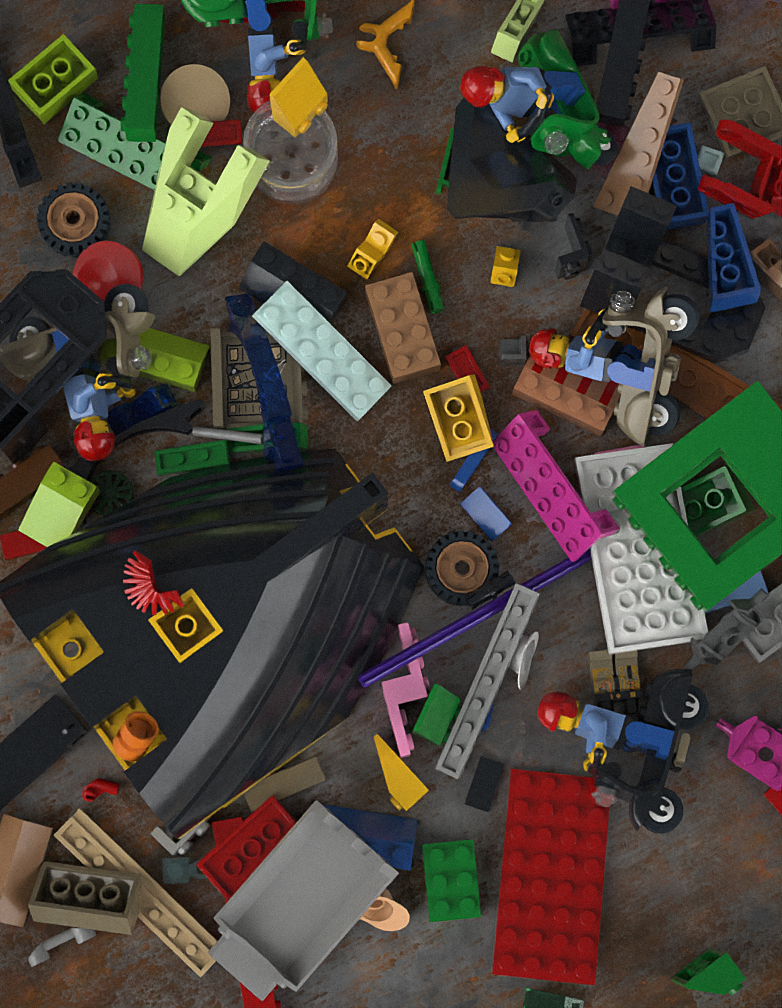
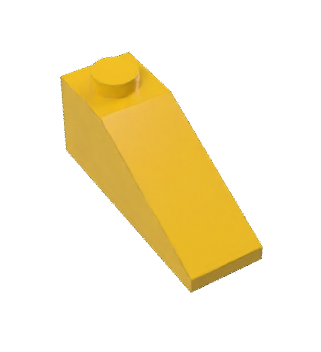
(400, 780)

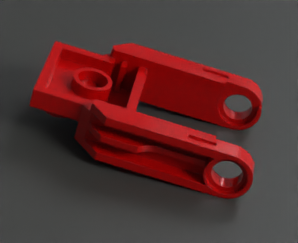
(766, 187)

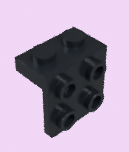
(571, 264)

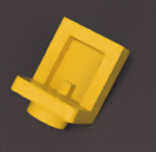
(505, 266)

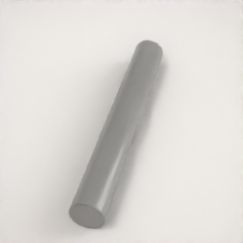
(228, 435)

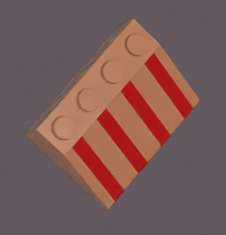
(568, 395)

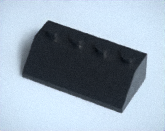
(272, 268)

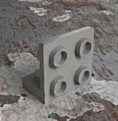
(169, 841)

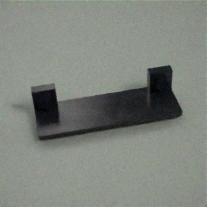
(667, 19)
(36, 747)

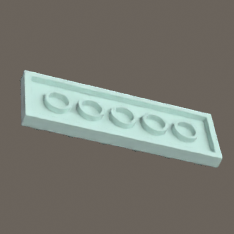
(321, 351)

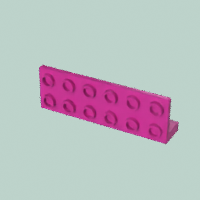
(549, 488)

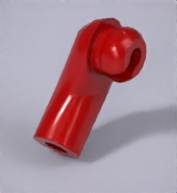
(98, 787)

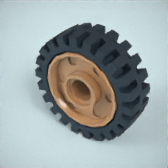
(69, 202)
(450, 551)

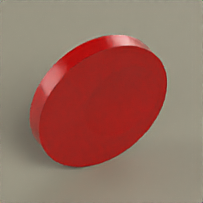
(108, 265)

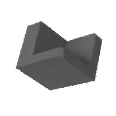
(513, 351)

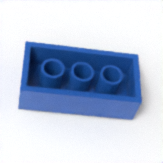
(679, 178)

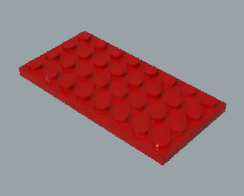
(551, 879)

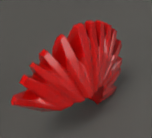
(147, 587)

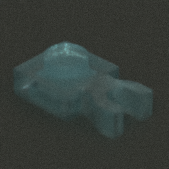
(179, 870)

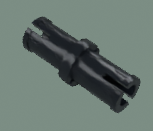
(490, 590)

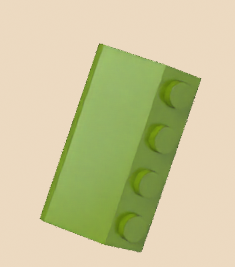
(174, 358)

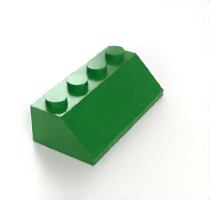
(711, 973)

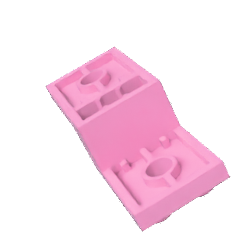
(405, 691)

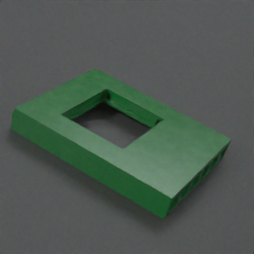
(751, 440)

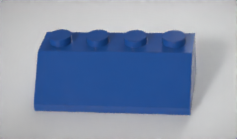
(386, 834)

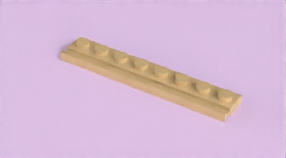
(157, 907)

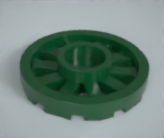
(111, 492)

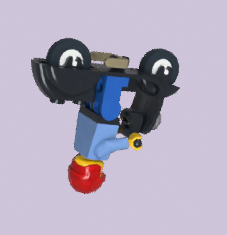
(669, 707)

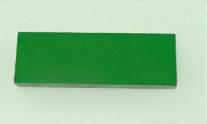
(192, 457)

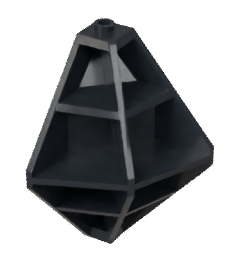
(502, 177)

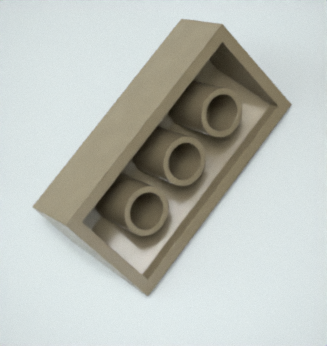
(86, 898)

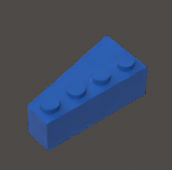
(730, 266)

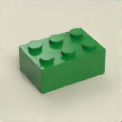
(451, 880)

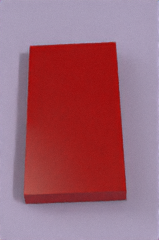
(246, 847)

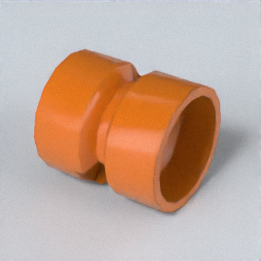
(135, 736)

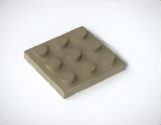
(748, 101)

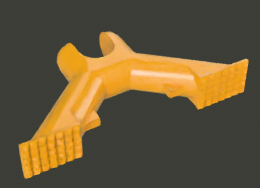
(382, 32)

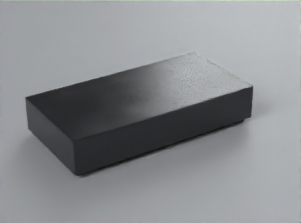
(484, 784)

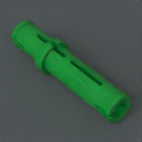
(426, 272)

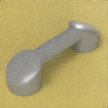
(40, 952)

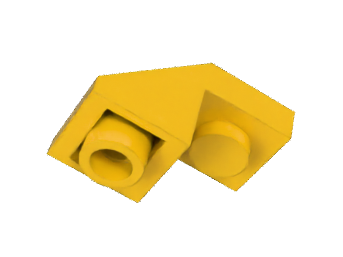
(373, 249)

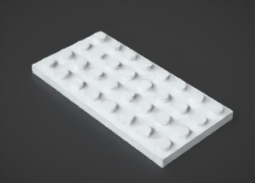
(635, 592)

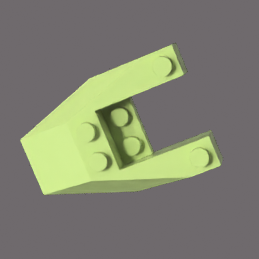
(189, 208)

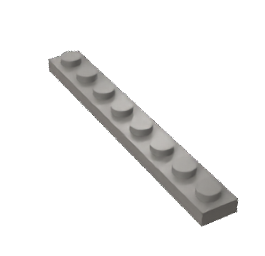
(487, 681)

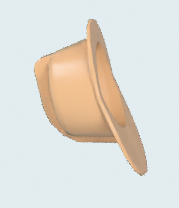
(386, 913)

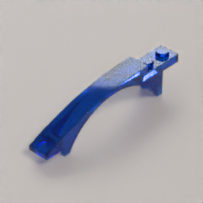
(275, 408)

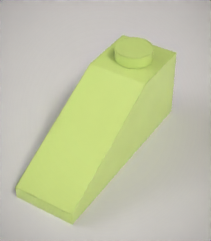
(516, 28)

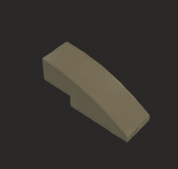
(286, 783)

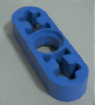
(469, 467)

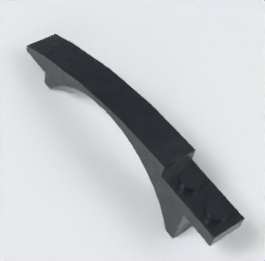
(15, 137)
(173, 420)

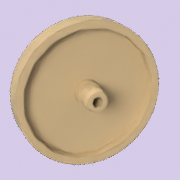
(195, 89)

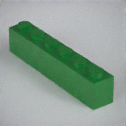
(144, 73)

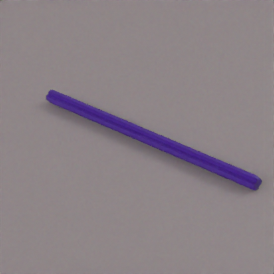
(467, 622)

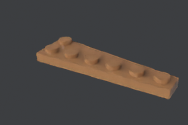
(643, 144)

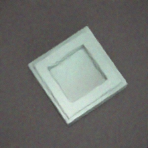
(709, 160)

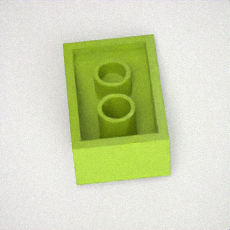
(58, 506)

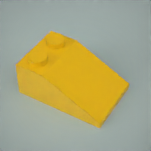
(298, 99)
(459, 417)

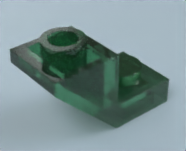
(542, 999)

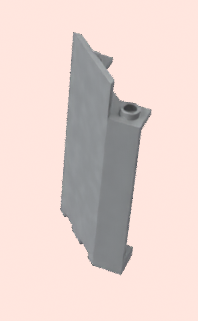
(299, 903)

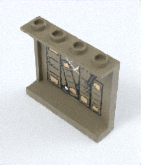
(235, 388)

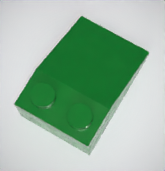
(715, 500)
(436, 716)

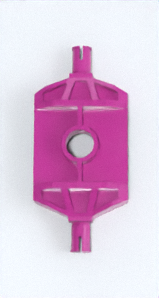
(745, 745)

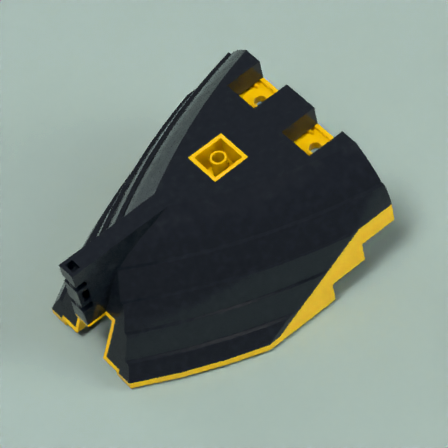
(274, 628)

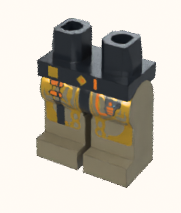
(612, 688)

